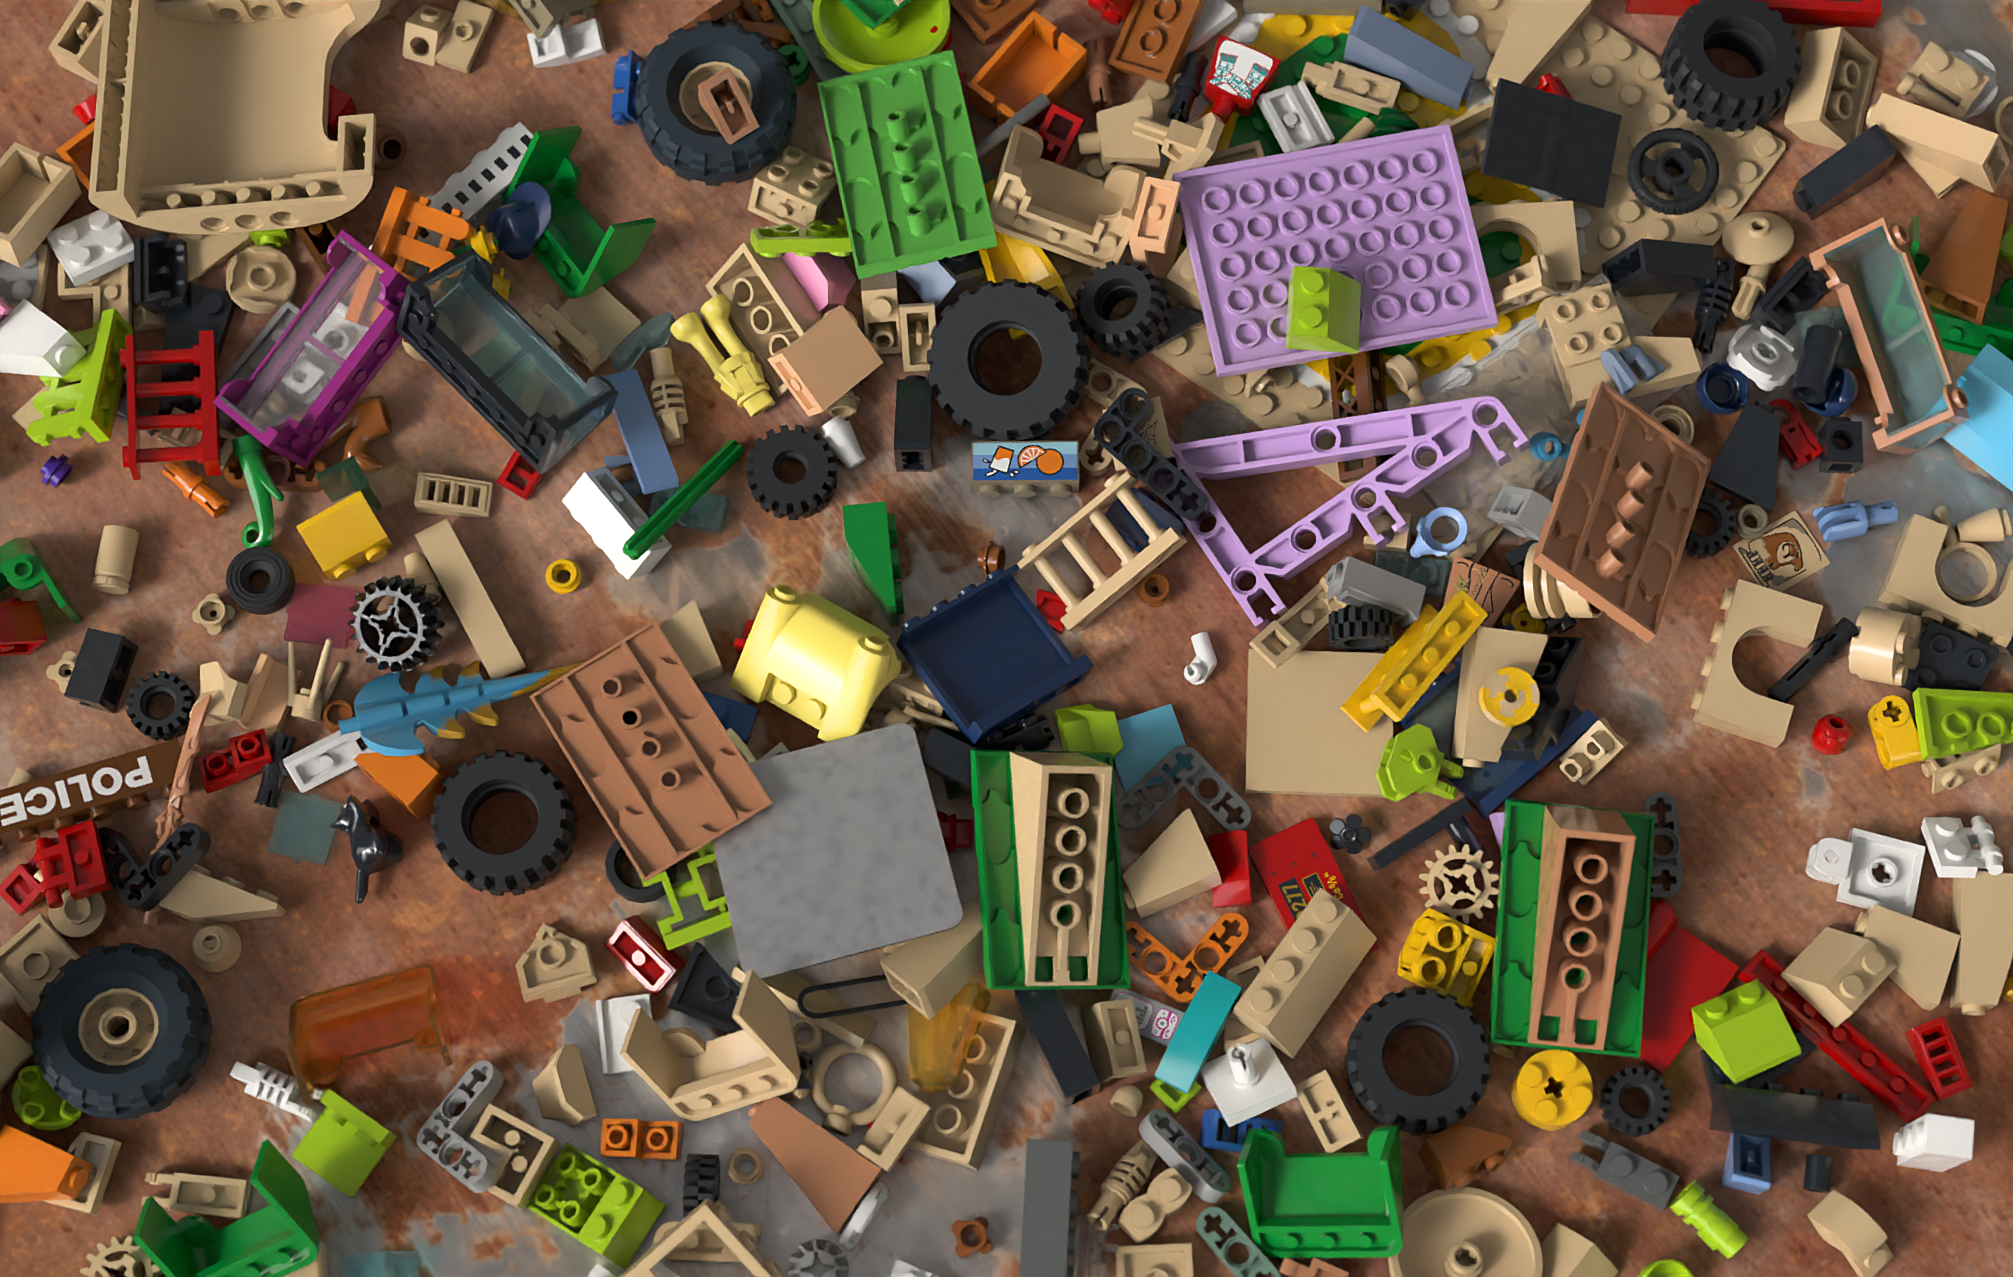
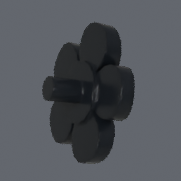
(1349, 833)

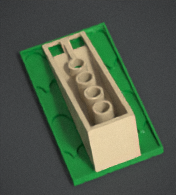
(1049, 870)

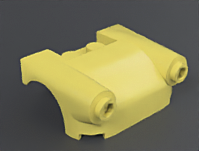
(815, 662)

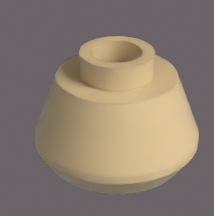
(216, 947)

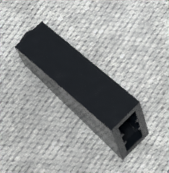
(1058, 1045)

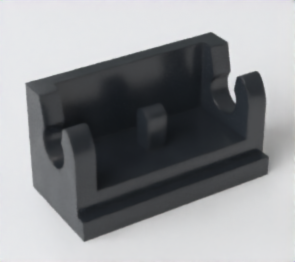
(160, 273)
(1791, 294)
(101, 670)

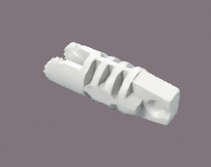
(274, 1087)

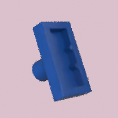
(733, 714)

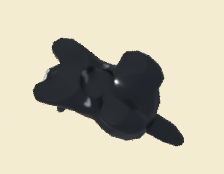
(370, 846)

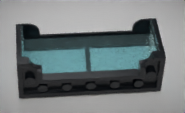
(501, 362)

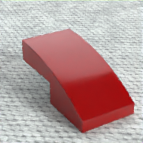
(22, 889)

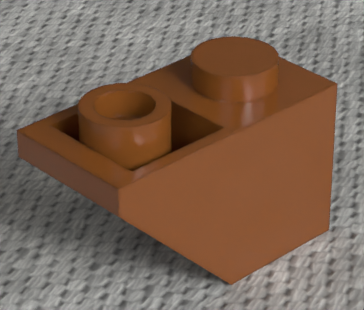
(1461, 1153)

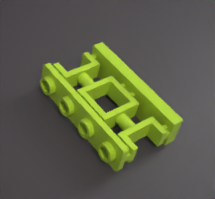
(699, 927)

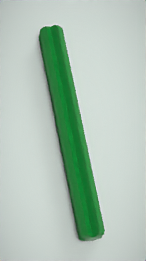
(682, 500)

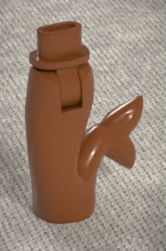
(370, 421)

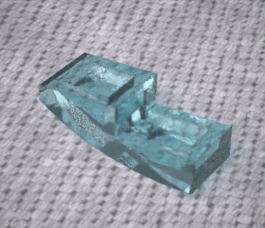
(648, 336)

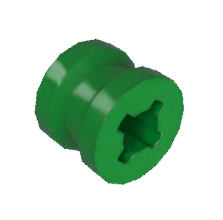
(800, 66)

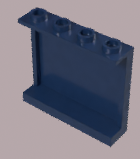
(990, 656)

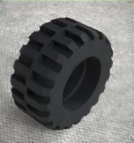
(1723, 99)
(482, 781)
(1449, 1021)

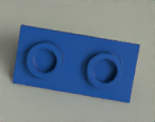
(626, 77)

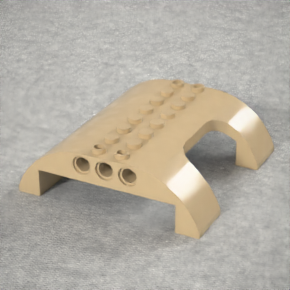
(222, 115)

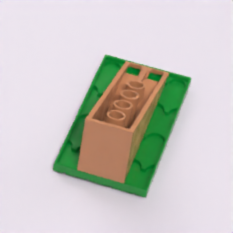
(1572, 928)

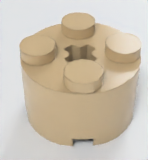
(1884, 646)

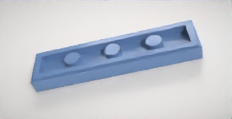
(641, 433)

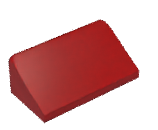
(1231, 859)
(644, 954)

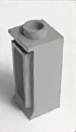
(1370, 586)

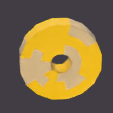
(1520, 685)

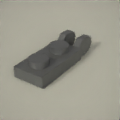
(1627, 1171)

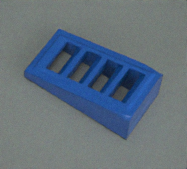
(1209, 1131)

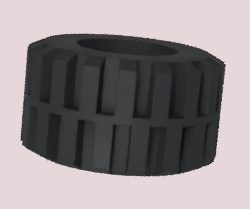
(1105, 291)

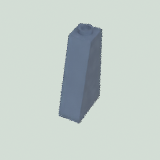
(1404, 56)

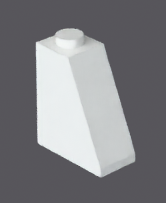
(36, 344)

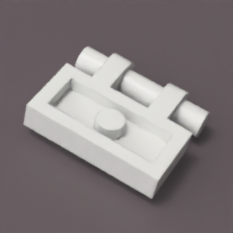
(1951, 846)

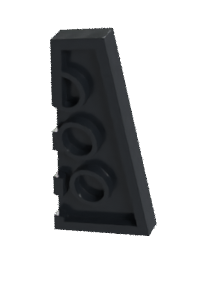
(205, 311)

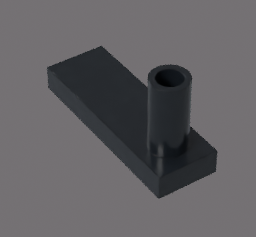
(1450, 818)

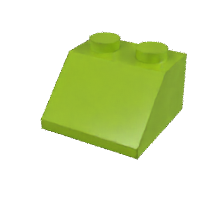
(1323, 311)
(1744, 1031)

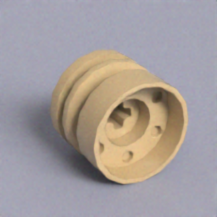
(1549, 596)

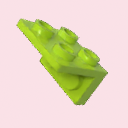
(343, 1144)

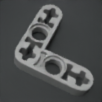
(452, 1128)

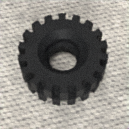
(797, 497)

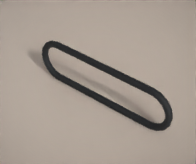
(845, 1011)

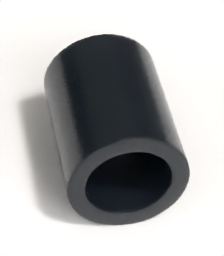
(1817, 1173)

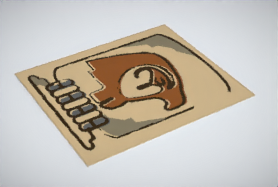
(1782, 554)

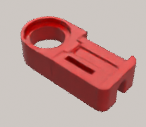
(1796, 437)

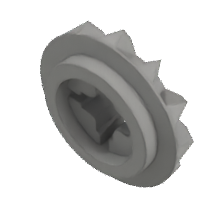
(828, 1253)

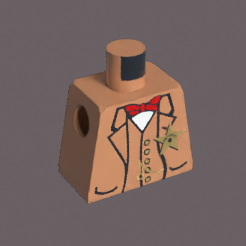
(1485, 586)

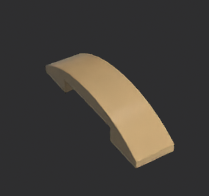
(1297, 626)

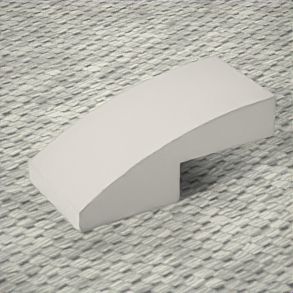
(568, 44)

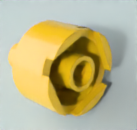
(1560, 1070)

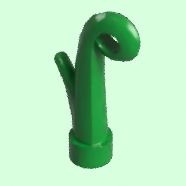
(261, 488)

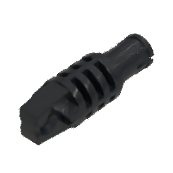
(1713, 305)

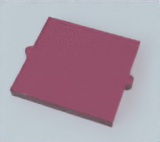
(319, 614)

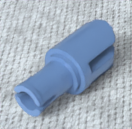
(1852, 519)

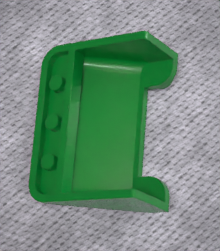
(1323, 1200)

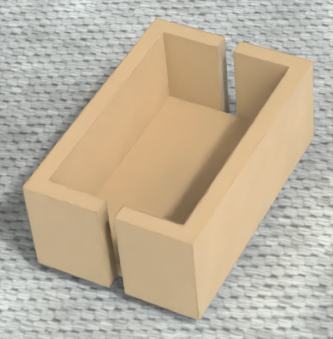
(30, 202)

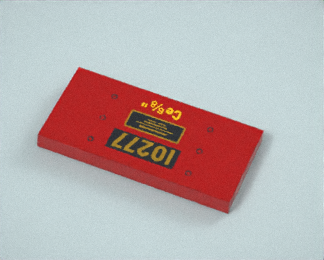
(1295, 867)

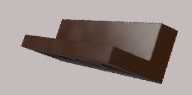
(1369, 399)

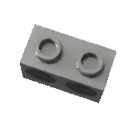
(1521, 511)

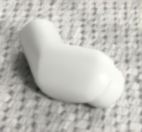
(1204, 661)

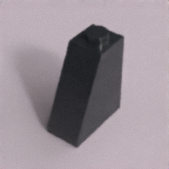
(1844, 173)
(1661, 268)
(913, 424)
(1750, 457)

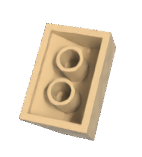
(1832, 89)

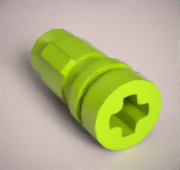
(1712, 1223)

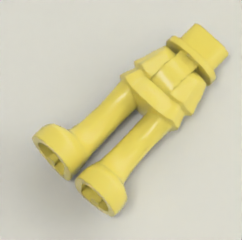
(738, 375)

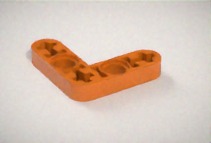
(1176, 967)

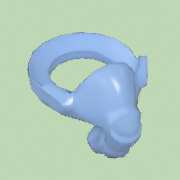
(1424, 541)

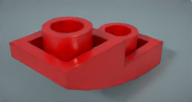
(233, 764)

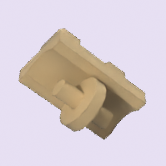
(1591, 752)

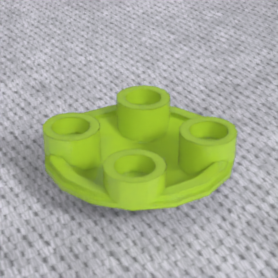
(39, 1103)

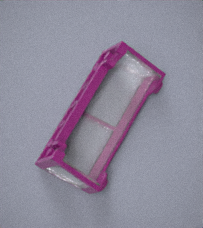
(322, 355)

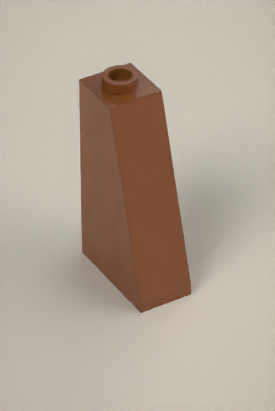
(1966, 260)

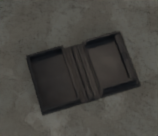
(1550, 143)

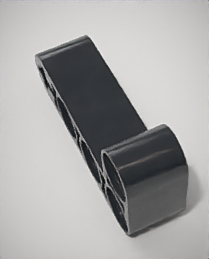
(1155, 462)

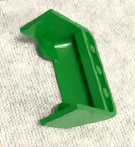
(574, 245)
(1959, 333)
(26, 569)
(259, 1245)

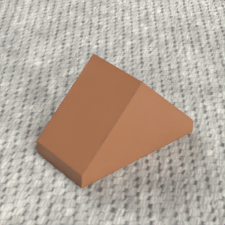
(727, 106)

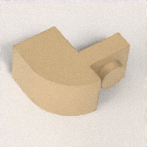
(1852, 1232)

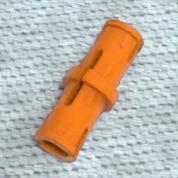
(196, 488)

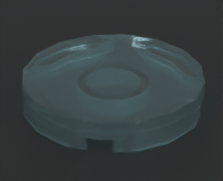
(1214, 414)

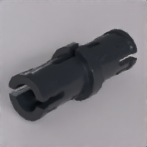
(1187, 87)
(275, 772)

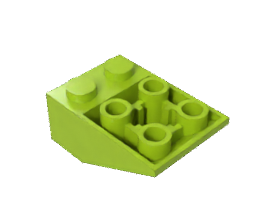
(595, 1205)

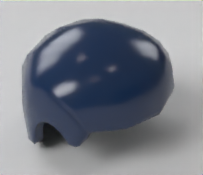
(1722, 389)
(1840, 396)

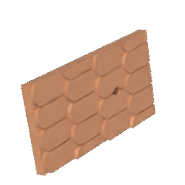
(1622, 512)
(668, 776)

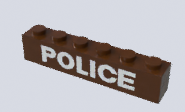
(88, 792)

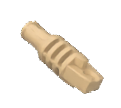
(668, 396)
(1123, 1183)

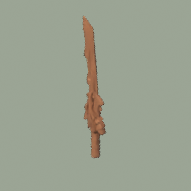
(172, 817)

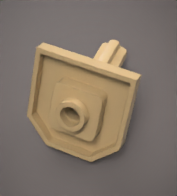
(1184, 144)

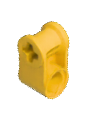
(1896, 737)

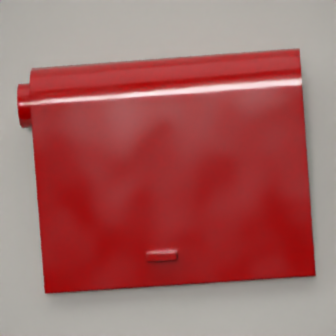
(1677, 978)

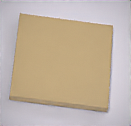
(1299, 733)

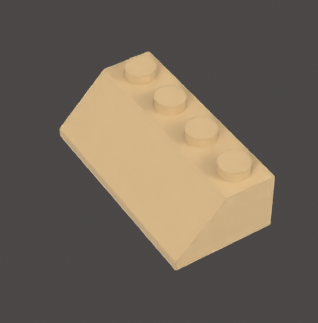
(766, 306)
(1305, 973)

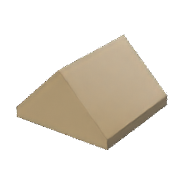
(1573, 1256)

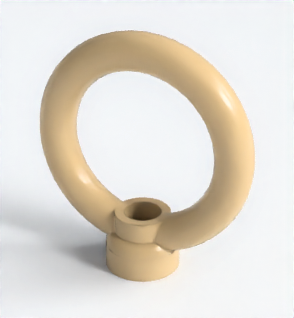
(838, 1118)

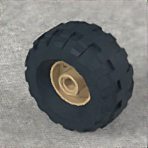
(678, 124)
(98, 1000)

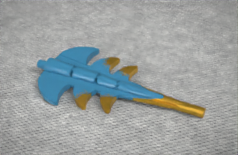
(391, 716)

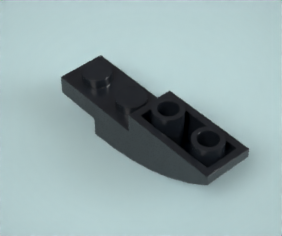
(1557, 682)

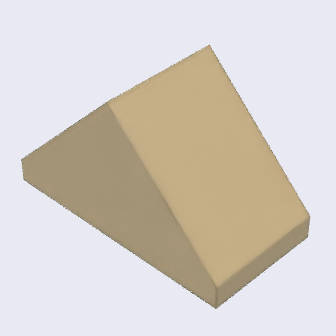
(916, 327)

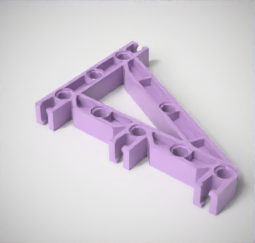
(1409, 432)

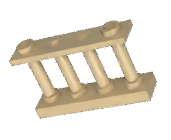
(1134, 564)

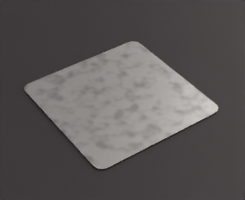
(839, 856)

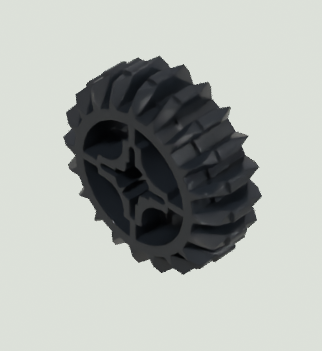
(407, 599)

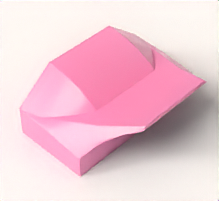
(823, 278)

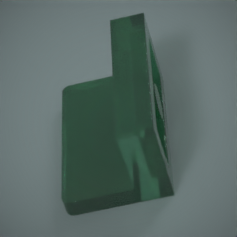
(346, 478)

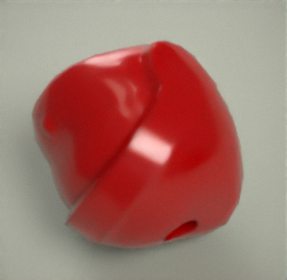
(1831, 735)

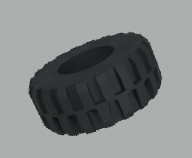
(966, 329)

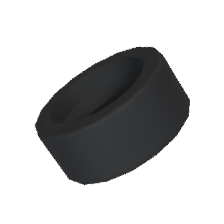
(631, 893)

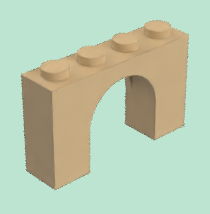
(1544, 225)
(1914, 588)
(1723, 699)

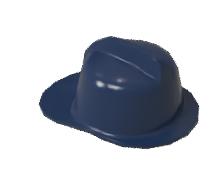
(521, 220)

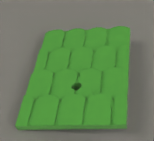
(906, 164)

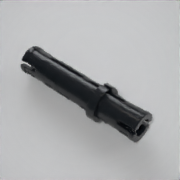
(1824, 651)

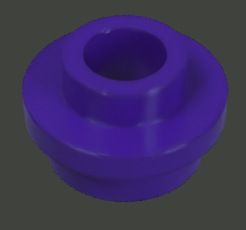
(56, 470)

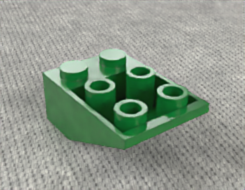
(868, 542)

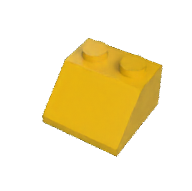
(345, 537)

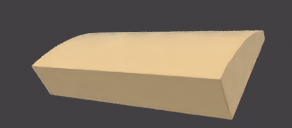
(967, 1111)

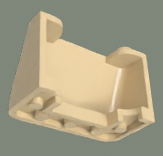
(1062, 206)

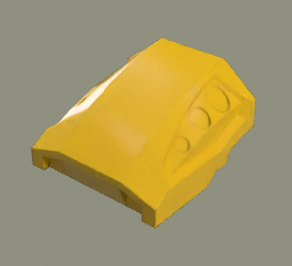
(1445, 956)

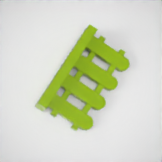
(95, 396)

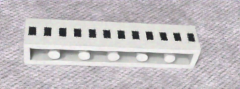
(477, 187)

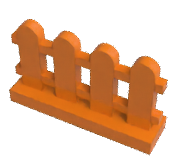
(399, 243)

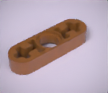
(285, 484)

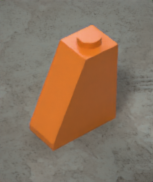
(38, 1170)

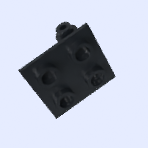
(1950, 661)

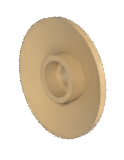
(1758, 238)

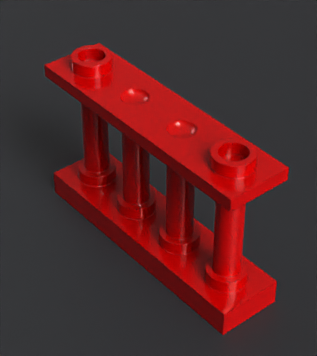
(204, 419)

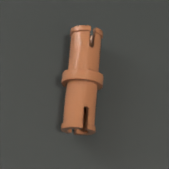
(1098, 74)

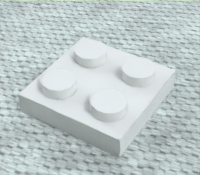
(91, 246)

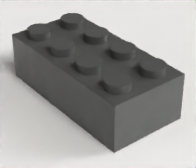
(1048, 1208)

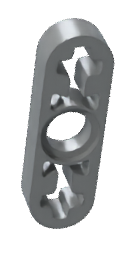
(1202, 1173)

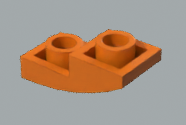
(641, 1139)

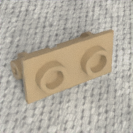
(1952, 772)

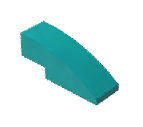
(1198, 1032)

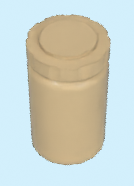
(115, 559)

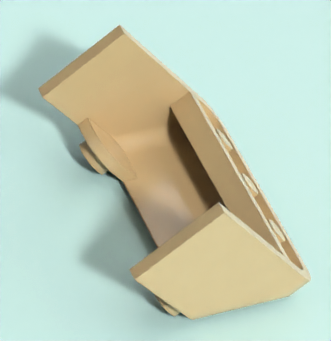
(725, 1072)

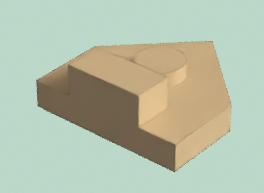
(554, 966)

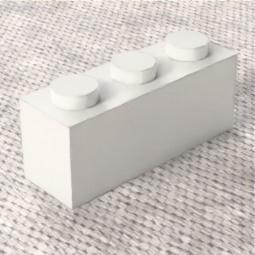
(611, 520)
(1934, 1143)

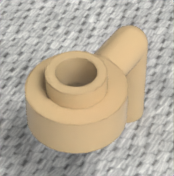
(1404, 374)

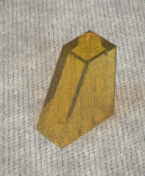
(944, 1042)

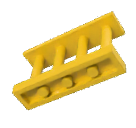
(1414, 661)

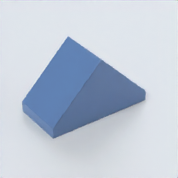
(1747, 1164)

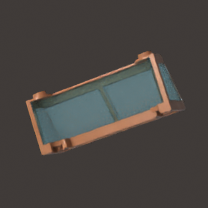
(1894, 336)

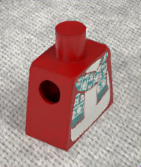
(1238, 78)

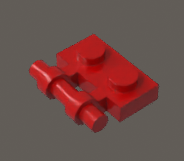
(82, 859)

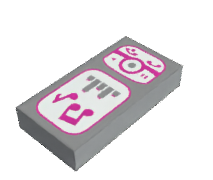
(1154, 1020)

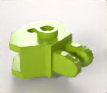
(1413, 764)

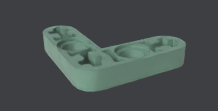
(1257, 1261)

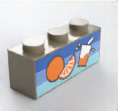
(1024, 468)

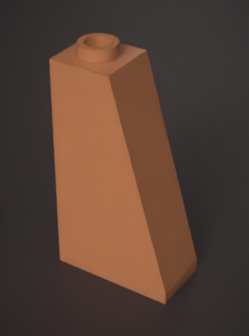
(819, 1164)

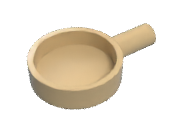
(77, 917)

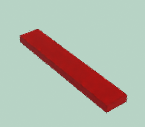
(1843, 1044)

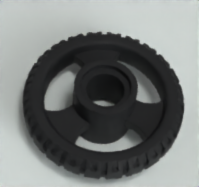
(1691, 148)

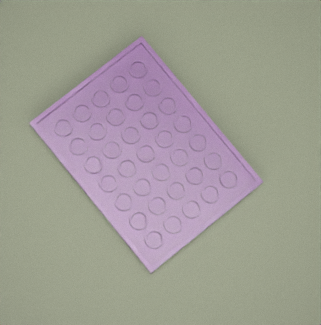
(1368, 208)

